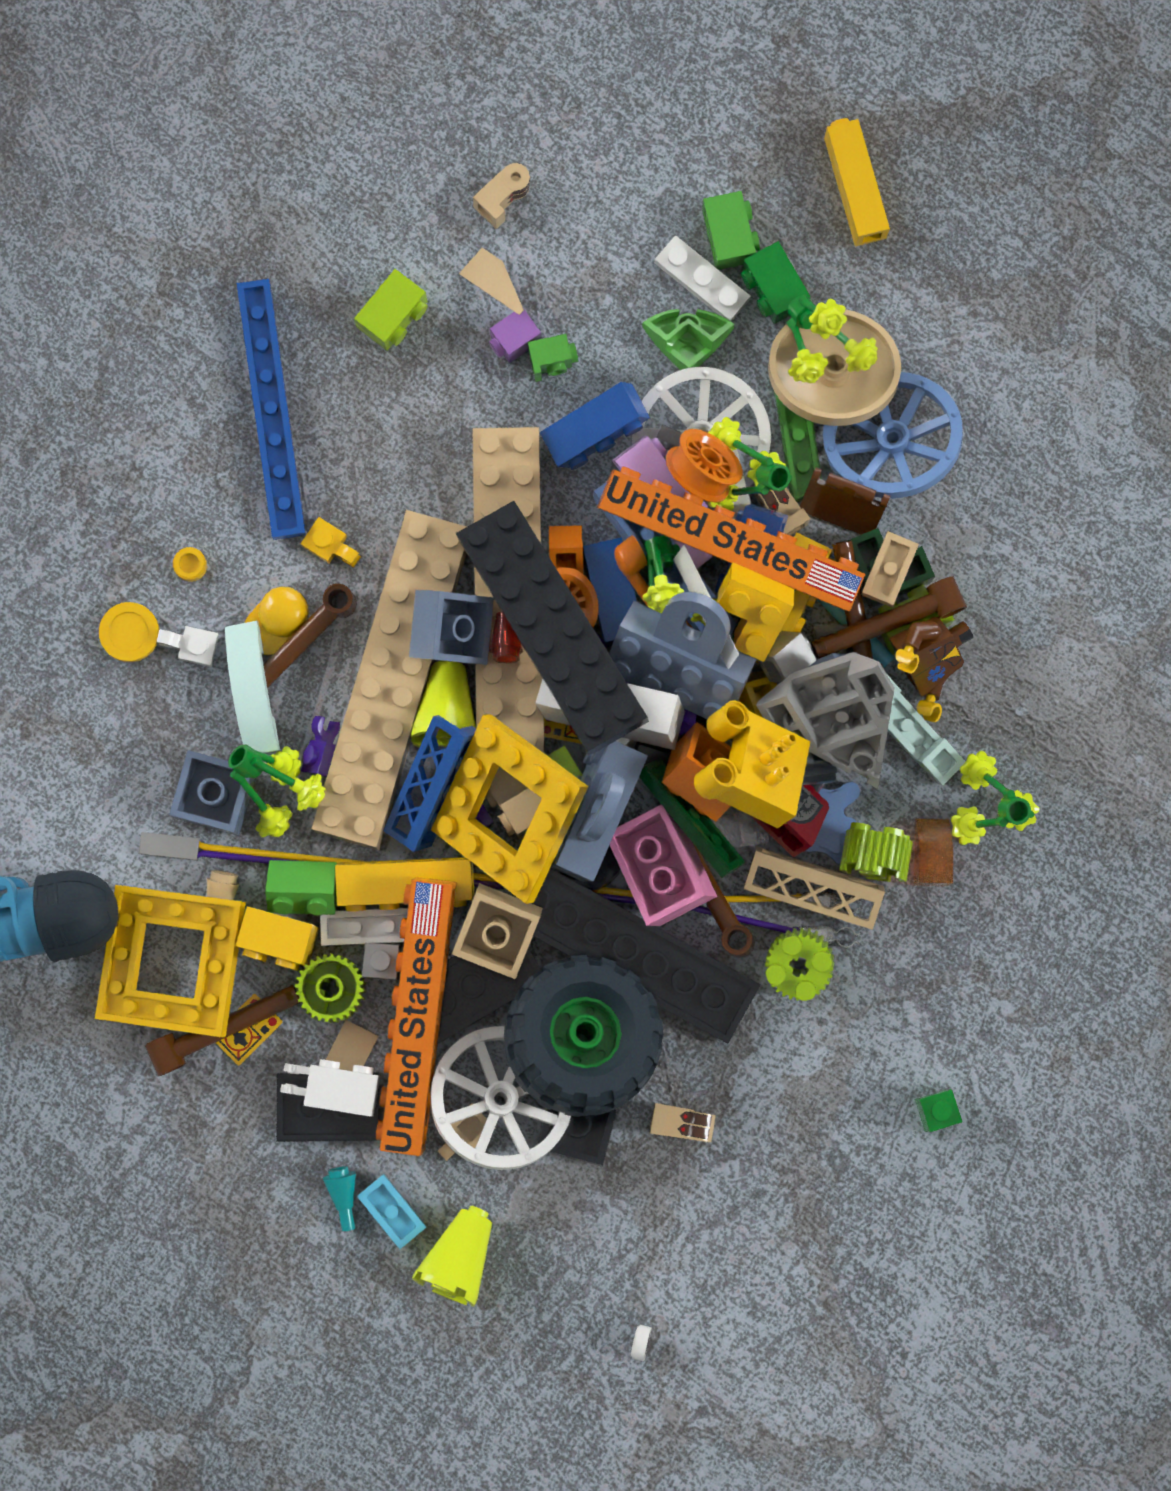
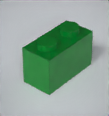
(773, 281)

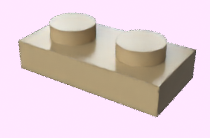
(889, 569)

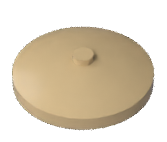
(838, 395)

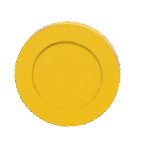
(129, 632)

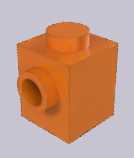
(566, 546)

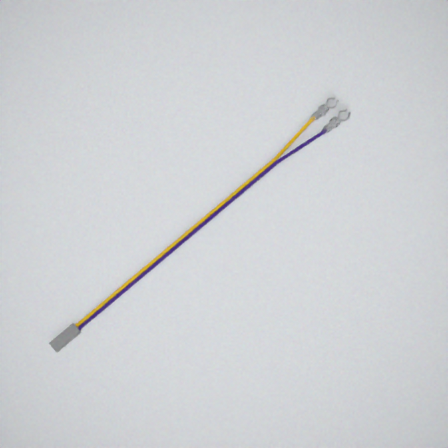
(189, 847)

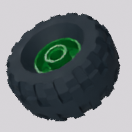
(606, 1008)

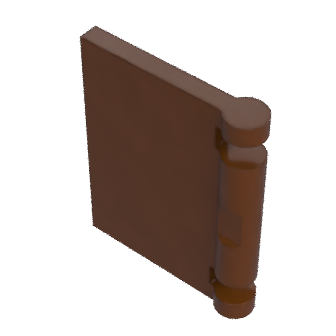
(843, 503)

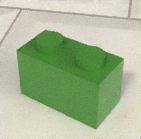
(729, 229)
(301, 887)

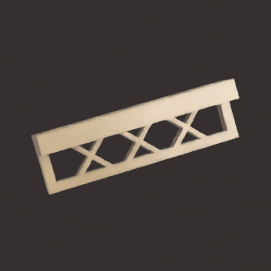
(818, 875)

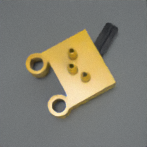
(762, 767)

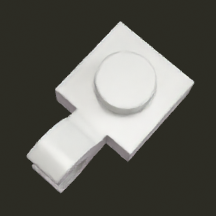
(194, 645)

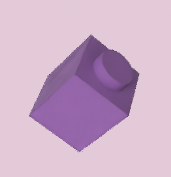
(512, 335)

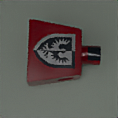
(803, 829)

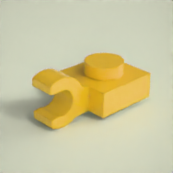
(327, 541)

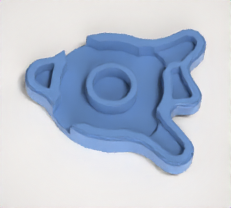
(833, 830)

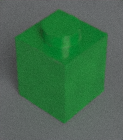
(938, 1110)

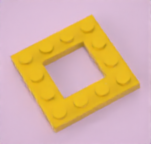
(561, 794)
(211, 1004)

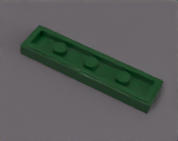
(695, 825)

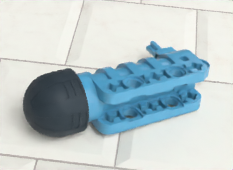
(58, 916)

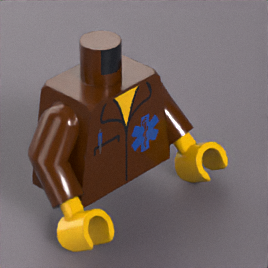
(928, 657)

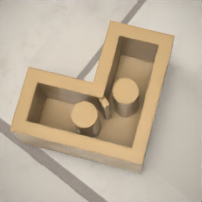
(515, 802)

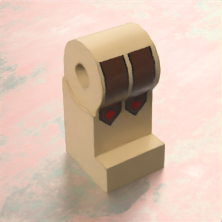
(500, 192)
(784, 503)
(682, 1123)

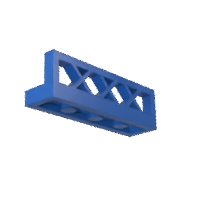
(420, 834)

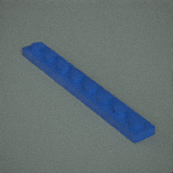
(271, 409)

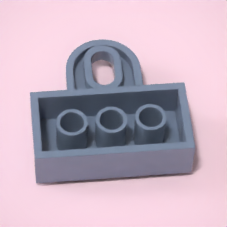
(674, 658)
(610, 782)

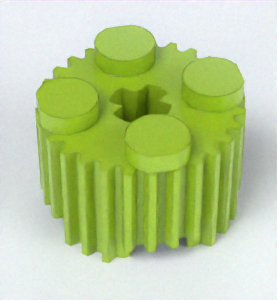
(876, 853)
(798, 983)
(315, 999)

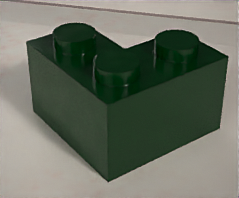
(866, 550)

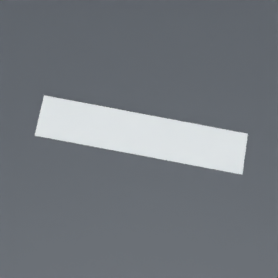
(695, 584)

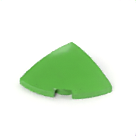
(689, 337)

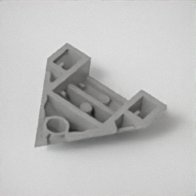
(838, 708)

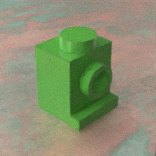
(551, 356)

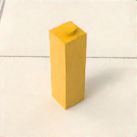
(856, 181)

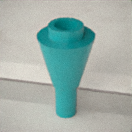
(341, 1188)

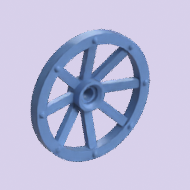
(898, 431)

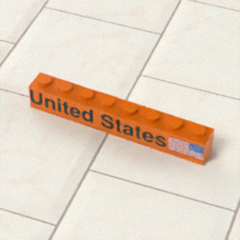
(730, 539)
(417, 1015)

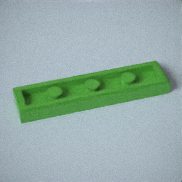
(798, 448)

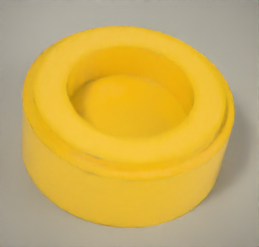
(190, 564)

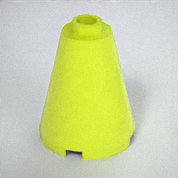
(446, 696)
(458, 1258)

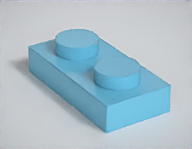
(391, 1211)

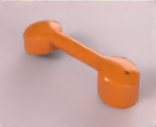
(630, 561)

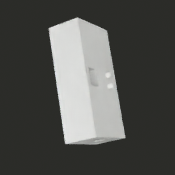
(662, 709)

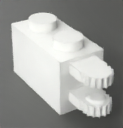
(336, 1088)

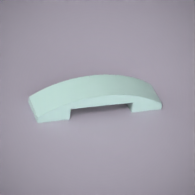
(249, 687)
(921, 741)

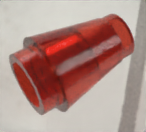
(504, 643)

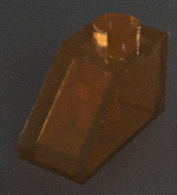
(933, 853)

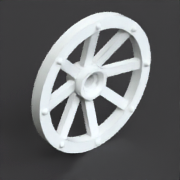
(706, 374)
(495, 1088)

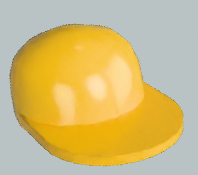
(279, 616)

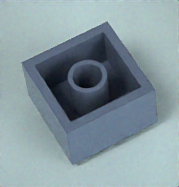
(451, 627)
(209, 794)

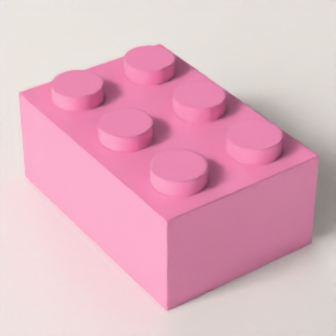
(660, 867)

